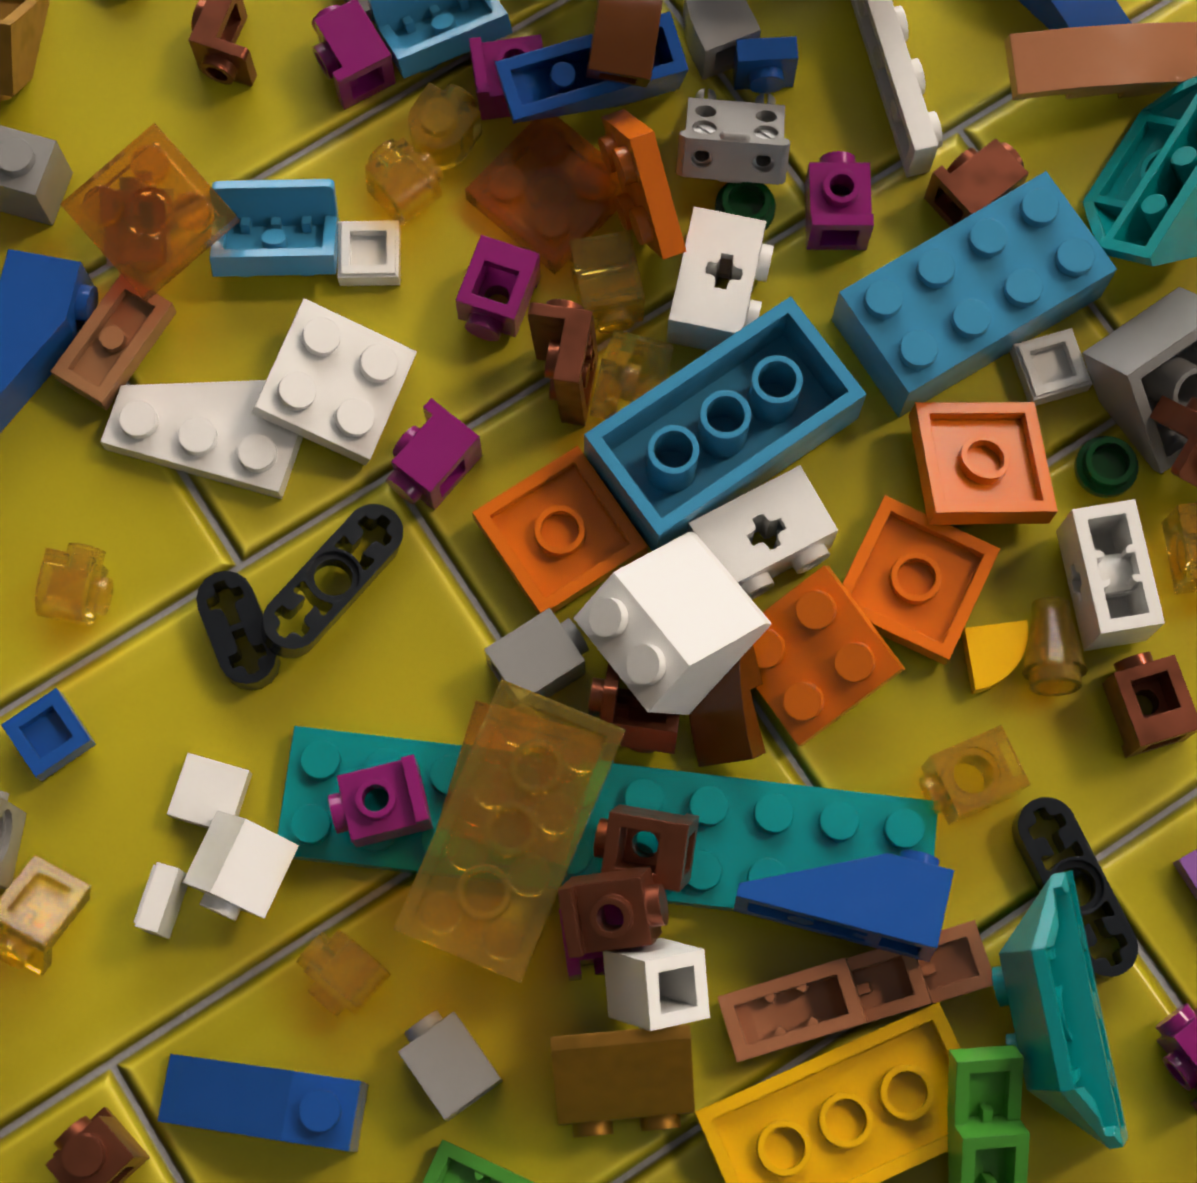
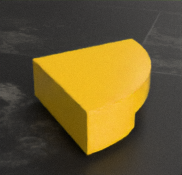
(993, 652)

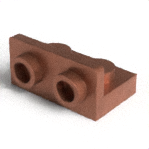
(567, 341)

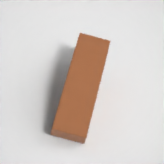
(1102, 60)
(852, 993)

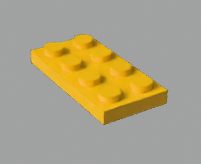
(842, 1114)

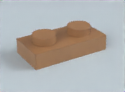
(113, 343)

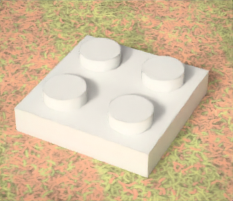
(334, 382)

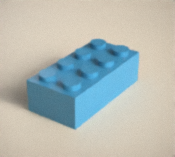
(972, 293)
(724, 423)

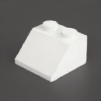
(672, 624)

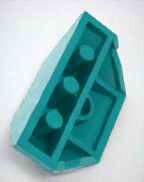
(1148, 189)
(1059, 1015)

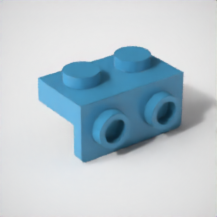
(435, 31)
(281, 228)

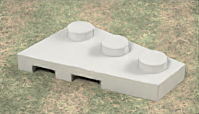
(204, 433)

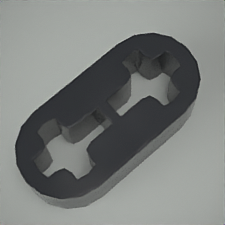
(224, 636)

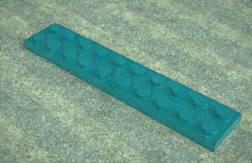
(742, 833)

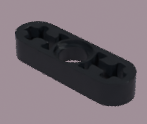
(289, 603)
(1102, 895)

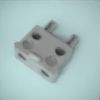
(733, 140)

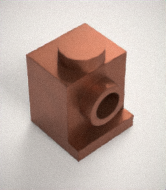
(975, 181)
(1162, 682)
(676, 838)
(631, 891)
(96, 1151)

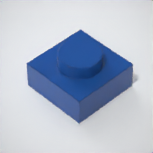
(765, 64)
(48, 734)

